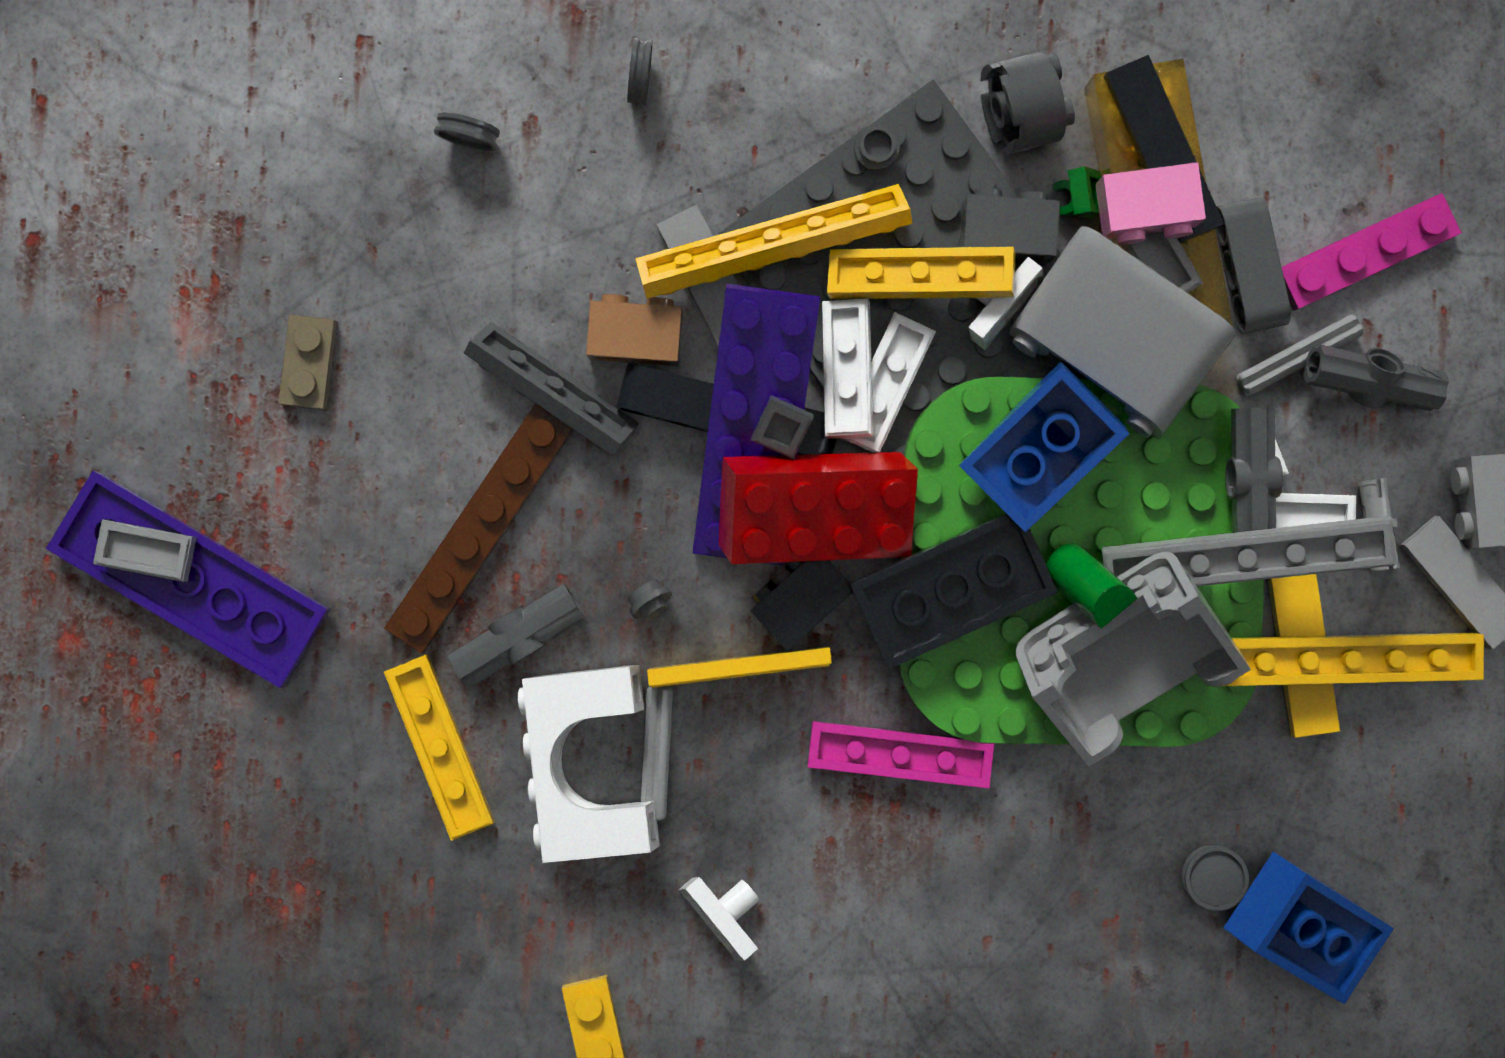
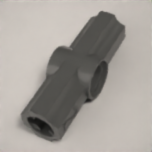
(1375, 378)
(1253, 471)
(516, 636)

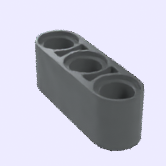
(1252, 266)

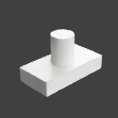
(1002, 310)
(723, 913)

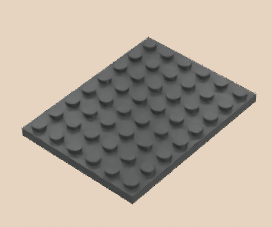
(935, 171)

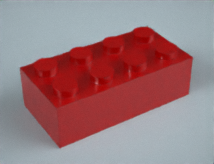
(817, 507)

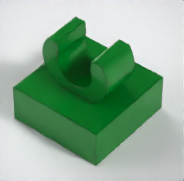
(1083, 192)

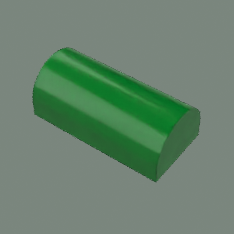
(1088, 584)

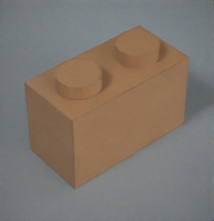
(634, 331)

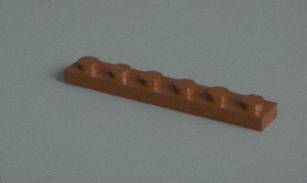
(479, 529)

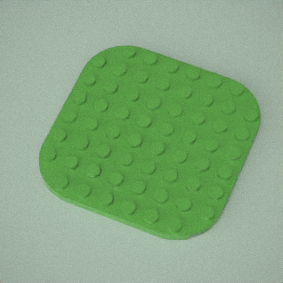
(1132, 496)

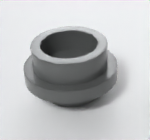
(876, 147)
(649, 600)

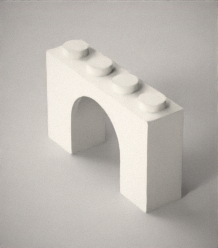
(566, 822)

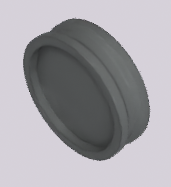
(639, 71)
(466, 131)
(1215, 877)

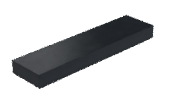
(1156, 128)

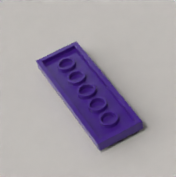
(760, 354)
(226, 597)

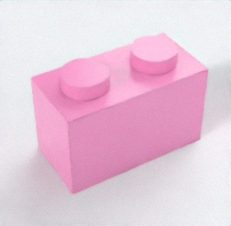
(1150, 202)

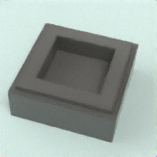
(782, 427)

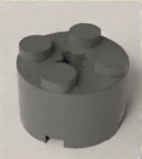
(1026, 102)

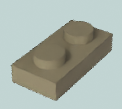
(307, 362)

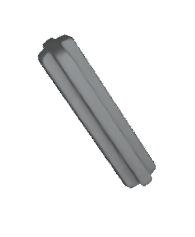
(1295, 356)
(657, 748)

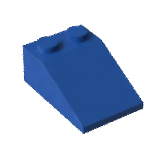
(1044, 447)
(1308, 928)

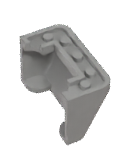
(1123, 330)
(1097, 676)

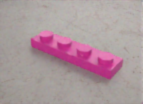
(1369, 251)
(900, 754)

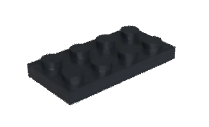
(952, 589)

